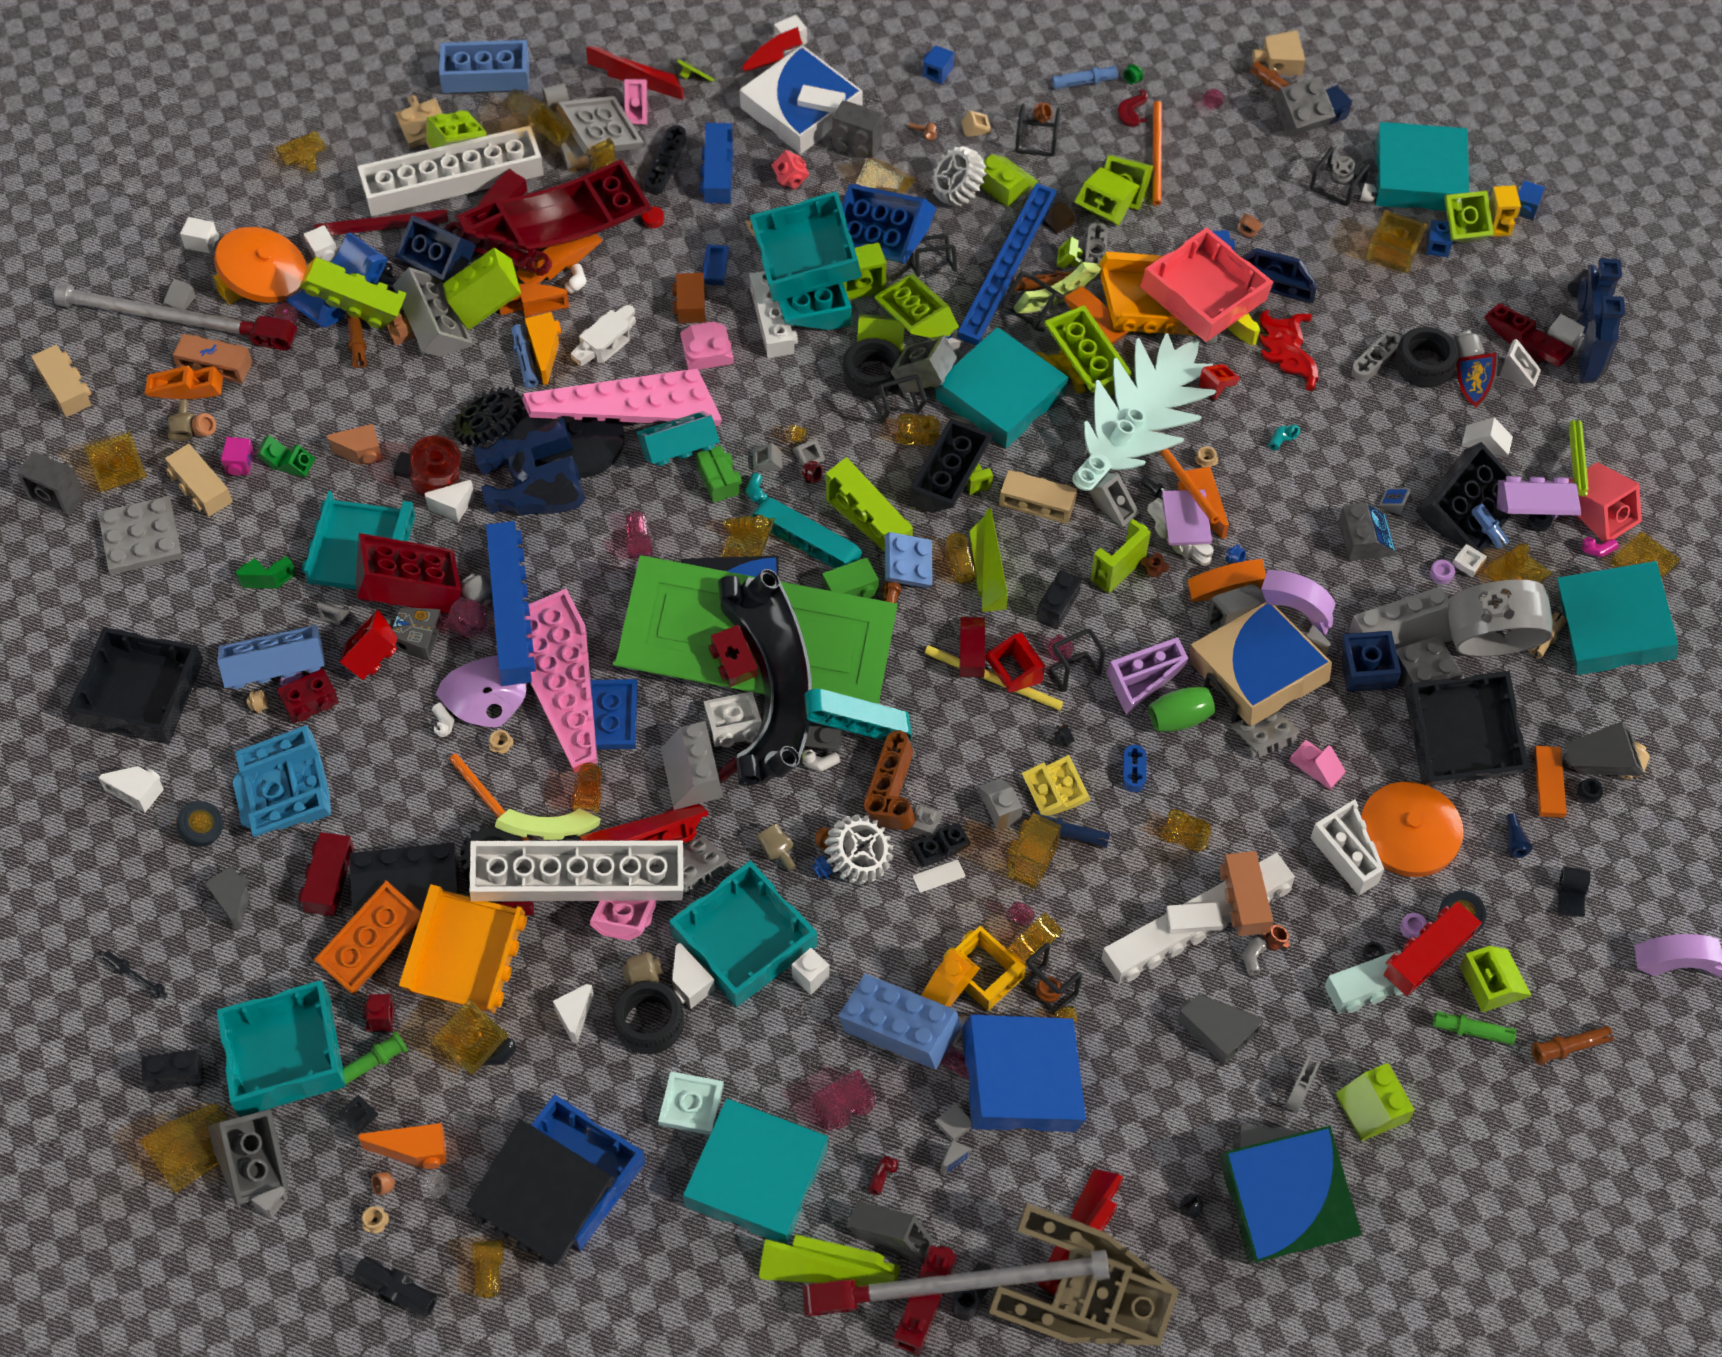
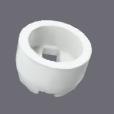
(1367, 191)

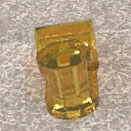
(919, 429)
(1184, 830)

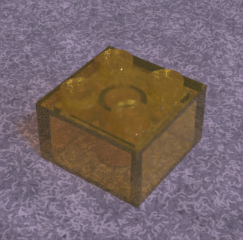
(1396, 241)
(1033, 850)

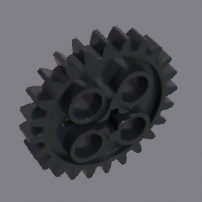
(472, 425)

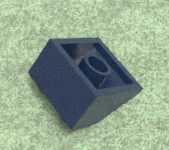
(1370, 661)

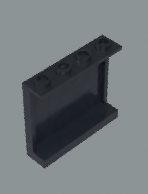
(539, 1193)

